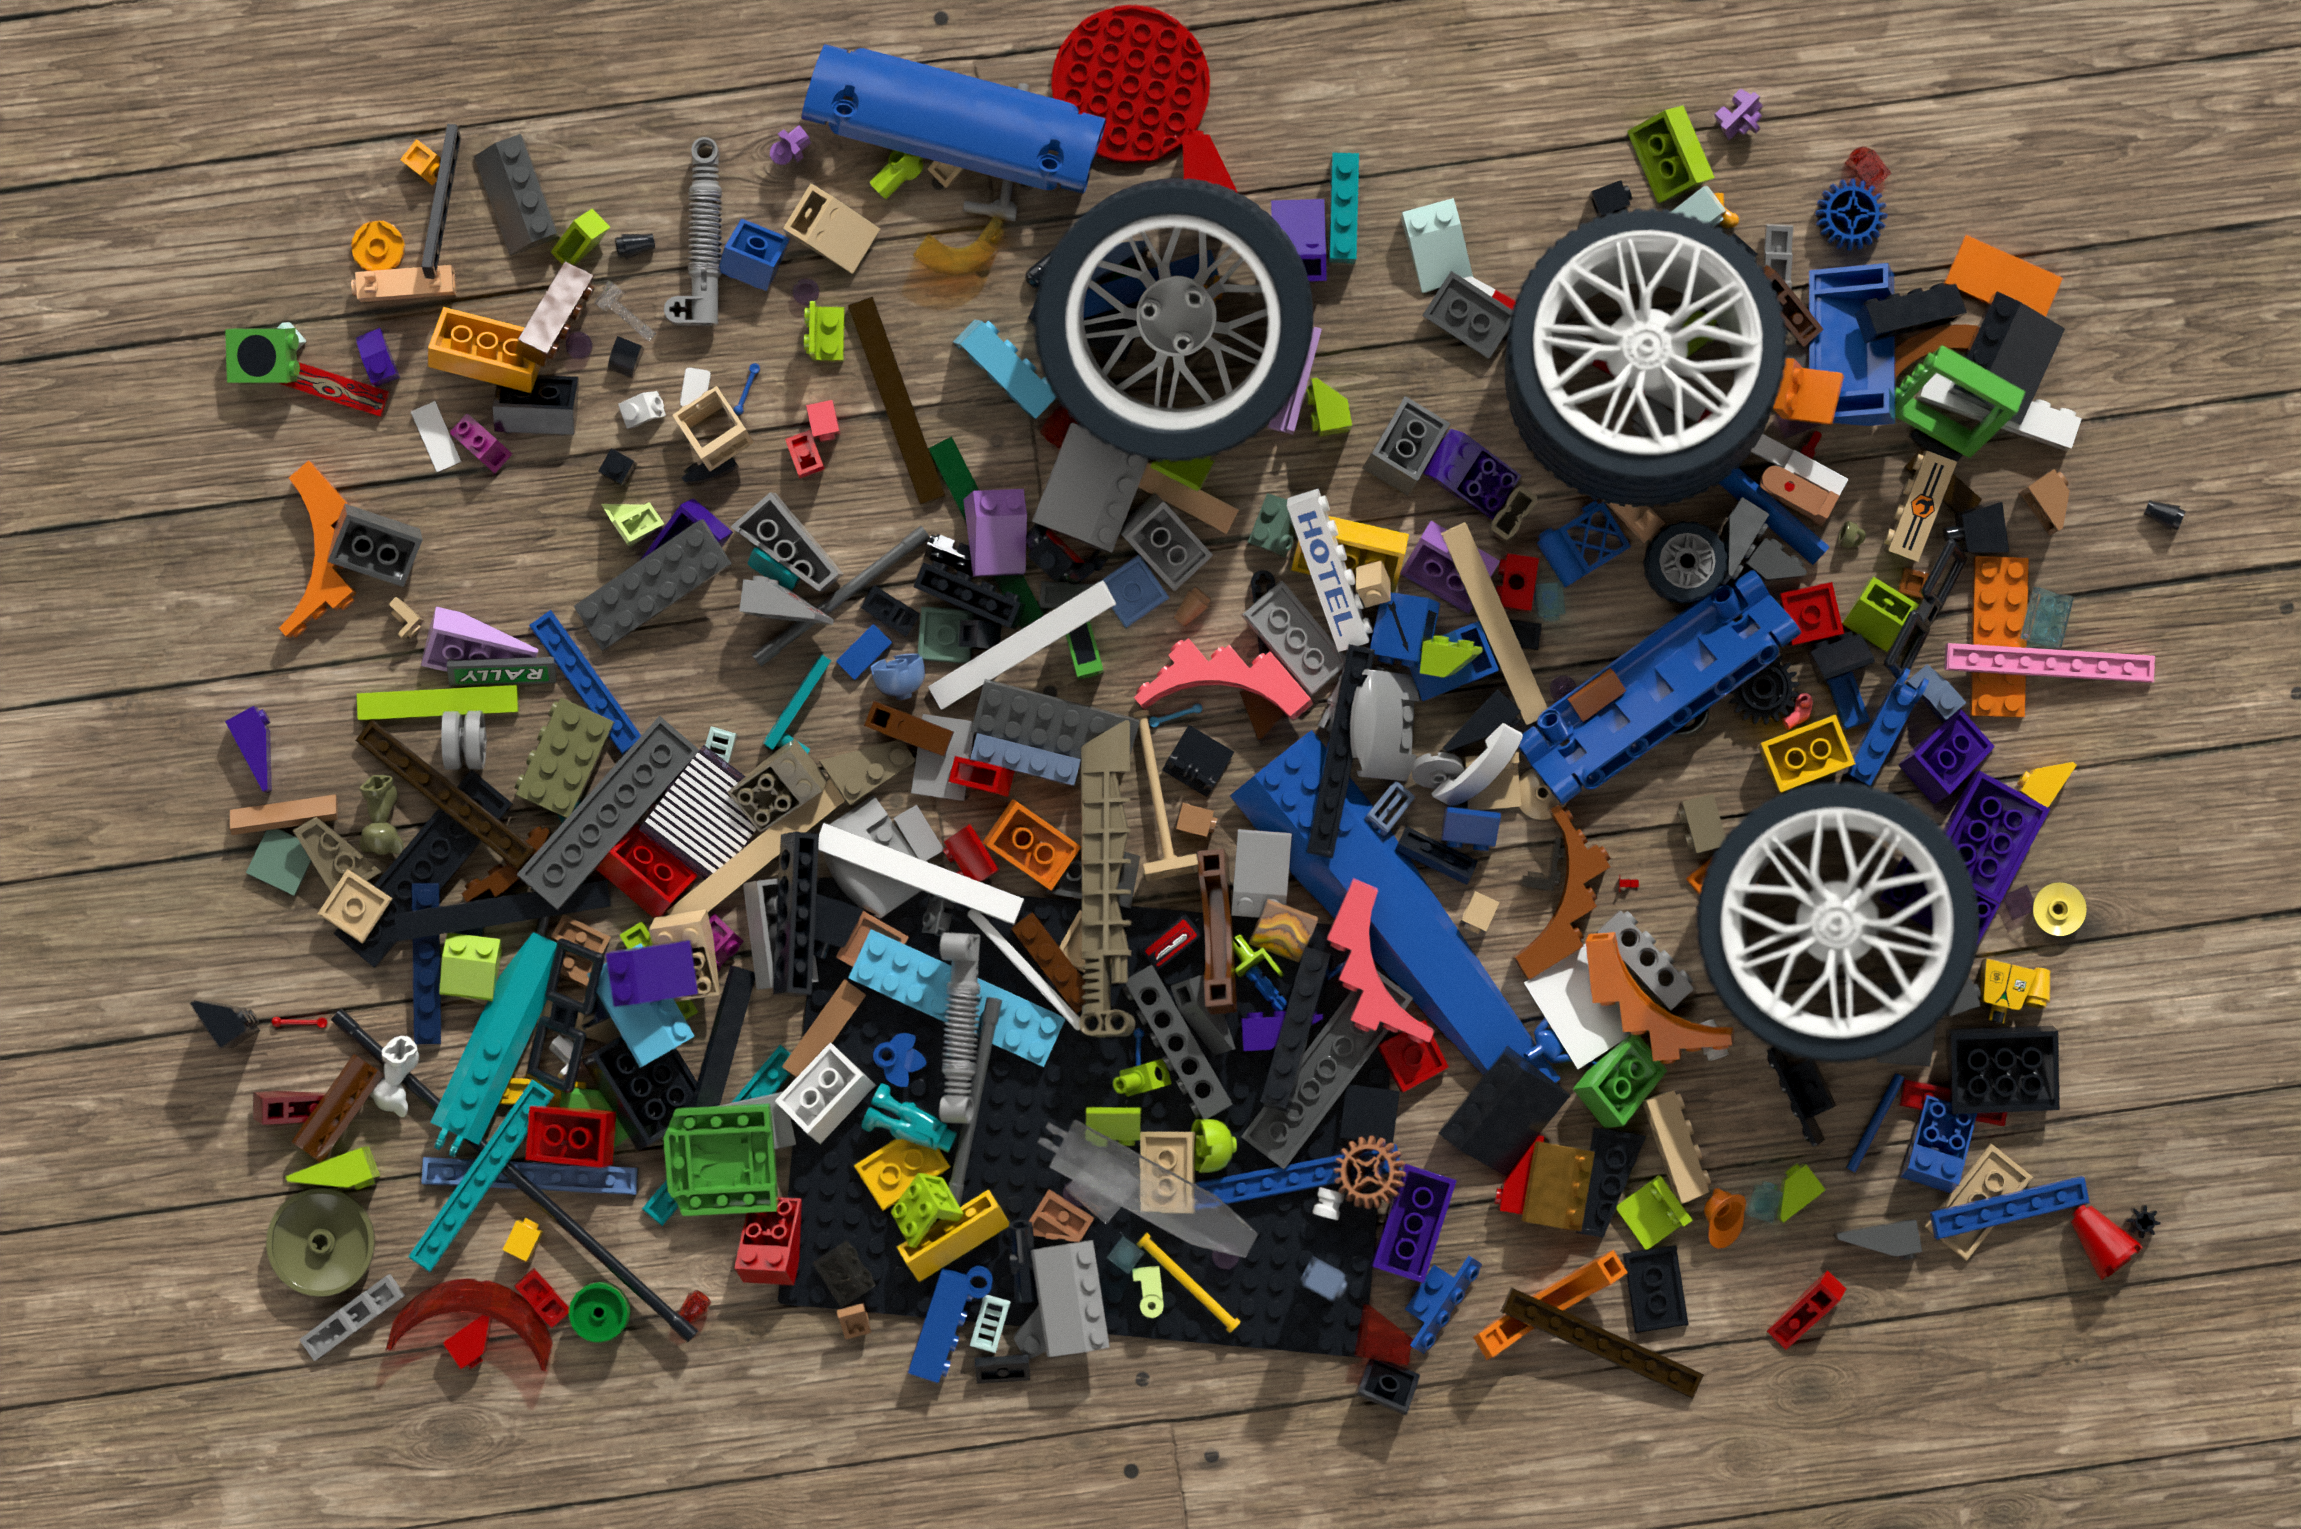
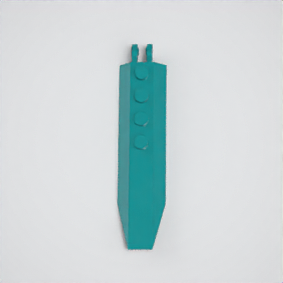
(495, 1045)

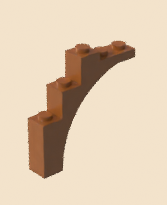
(1559, 937)

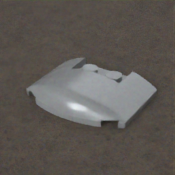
(1384, 725)
(860, 885)

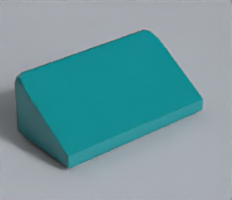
(770, 568)

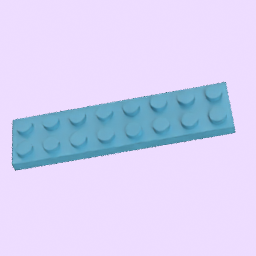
(922, 984)

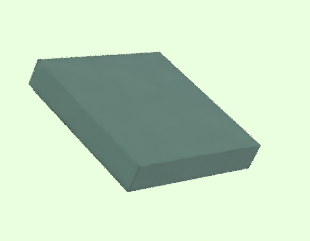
(940, 635)
(280, 861)

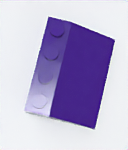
(1993, 832)

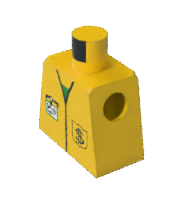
(2004, 987)

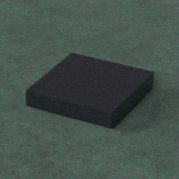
(1369, 1113)

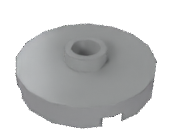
(1433, 770)

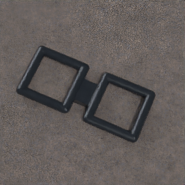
(1928, 610)
(564, 1015)

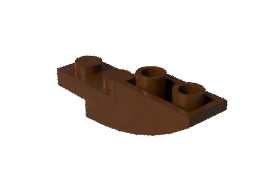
(504, 878)

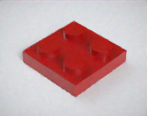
(1814, 612)
(1411, 1061)

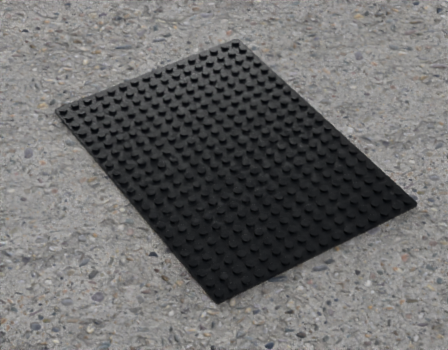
(1080, 1074)

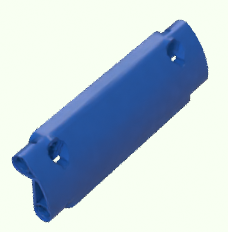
(953, 118)
(1666, 684)

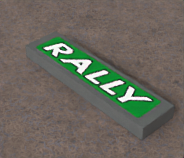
(501, 671)

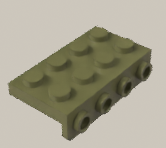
(564, 757)

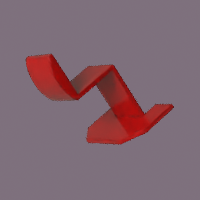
(1632, 883)

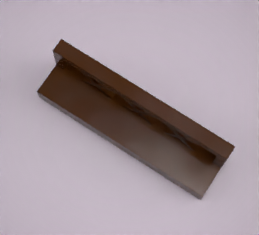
(337, 1108)

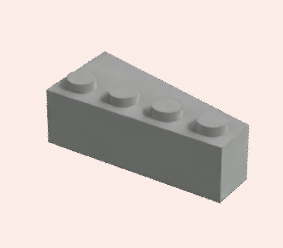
(785, 539)

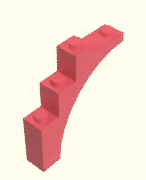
(1226, 668)
(1359, 971)

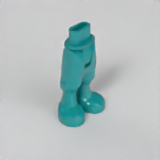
(913, 1125)

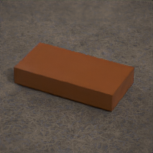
(1596, 694)

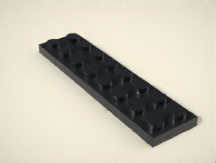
(429, 858)

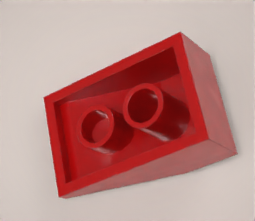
(571, 1136)

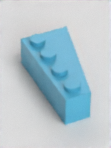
(1006, 367)

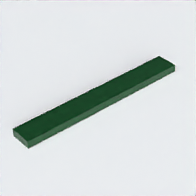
(961, 485)

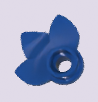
(903, 1059)

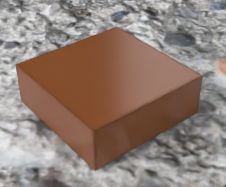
(1912, 583)

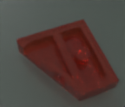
(1382, 1339)

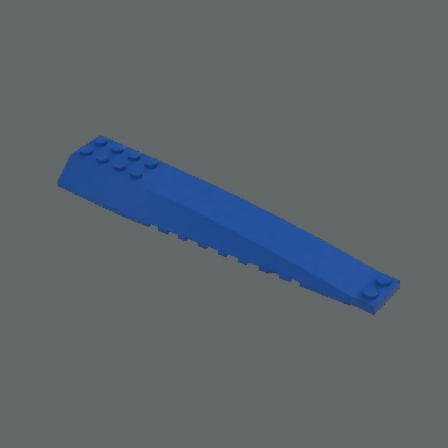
(1408, 925)

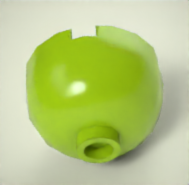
(1212, 1145)

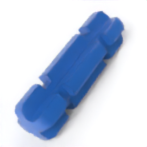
(1266, 988)

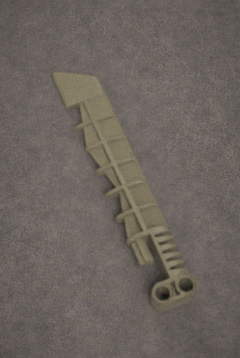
(1103, 849)

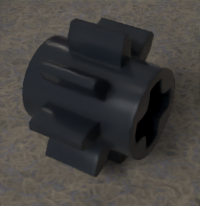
(2139, 1215)

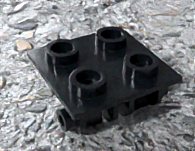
(1198, 761)

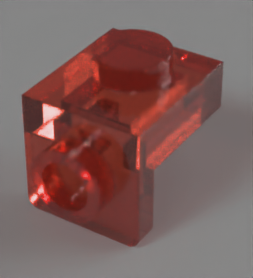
(1057, 426)

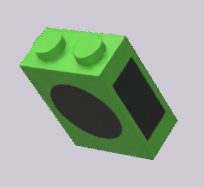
(261, 355)
(1084, 652)

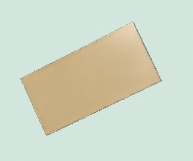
(1988, 1177)

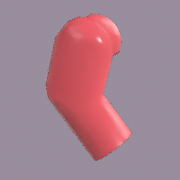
(1800, 713)

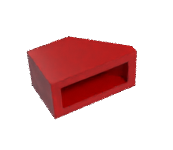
(981, 776)
(470, 1342)

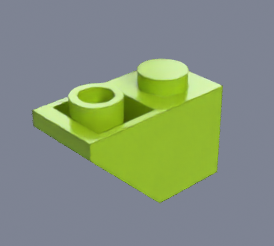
(1445, 657)

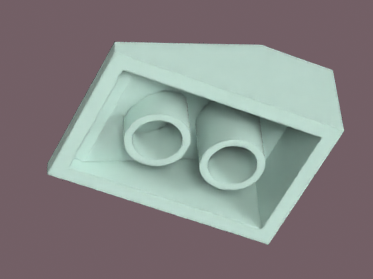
(1436, 243)

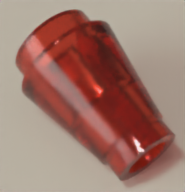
(694, 1306)

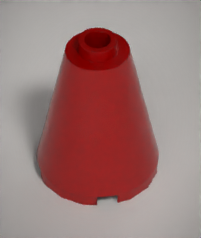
(2103, 1241)

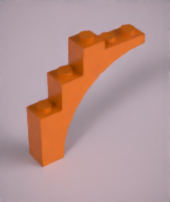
(325, 584)
(1639, 1013)

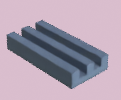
(1377, 822)

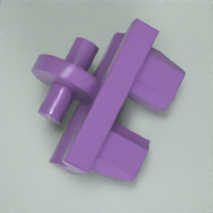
(1743, 117)
(789, 145)

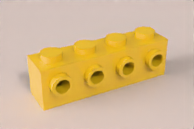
(951, 1239)

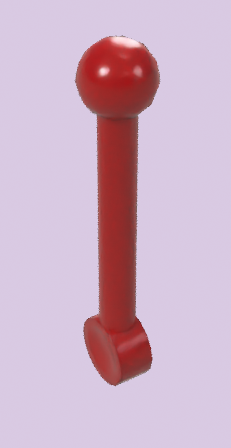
(321, 1022)

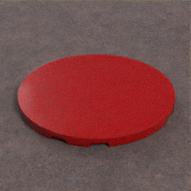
(1139, 75)

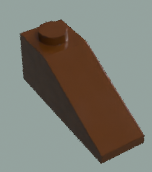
(1797, 317)

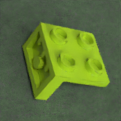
(825, 334)
(922, 1204)
(1653, 1212)

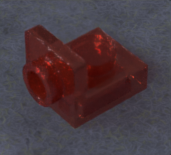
(1867, 166)

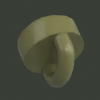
(1848, 534)

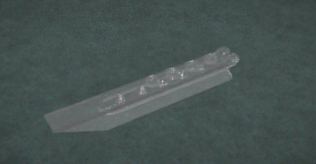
(1148, 1190)

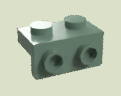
(1273, 527)

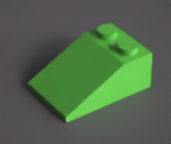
(1620, 1082)

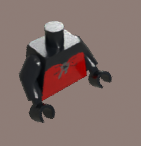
(1058, 559)

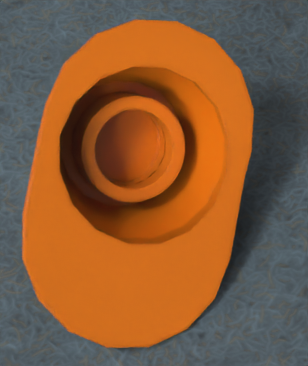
(1725, 1217)

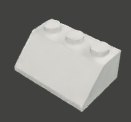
(825, 1093)

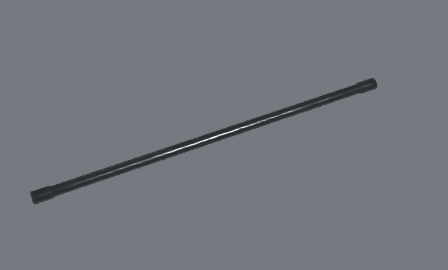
(676, 1321)

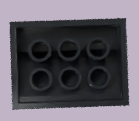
(2014, 346)
(2003, 1069)
(641, 1095)
(1504, 1112)

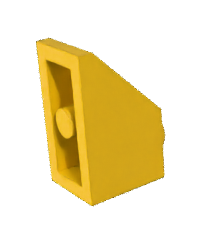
(2045, 782)

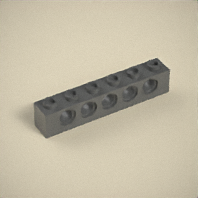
(1217, 1099)

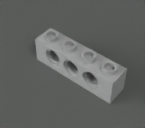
(1667, 995)

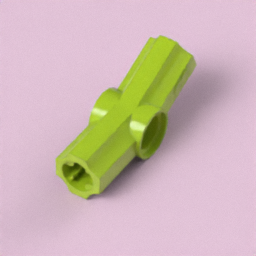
(900, 167)

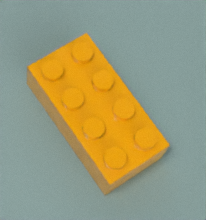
(480, 350)

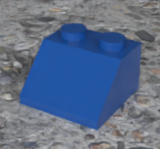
(753, 254)
(1470, 827)

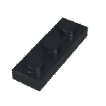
(1436, 855)

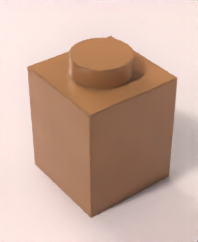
(1196, 820)

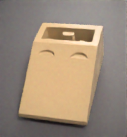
(831, 229)
(697, 928)

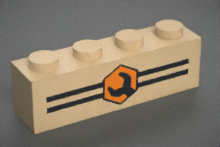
(1920, 505)

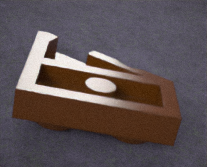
(1261, 712)

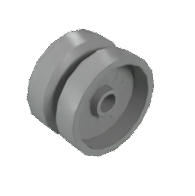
(463, 740)

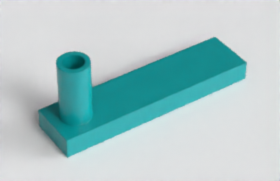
(777, 734)

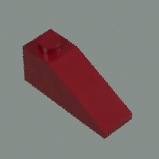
(284, 1106)

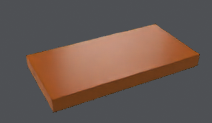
(1983, 270)

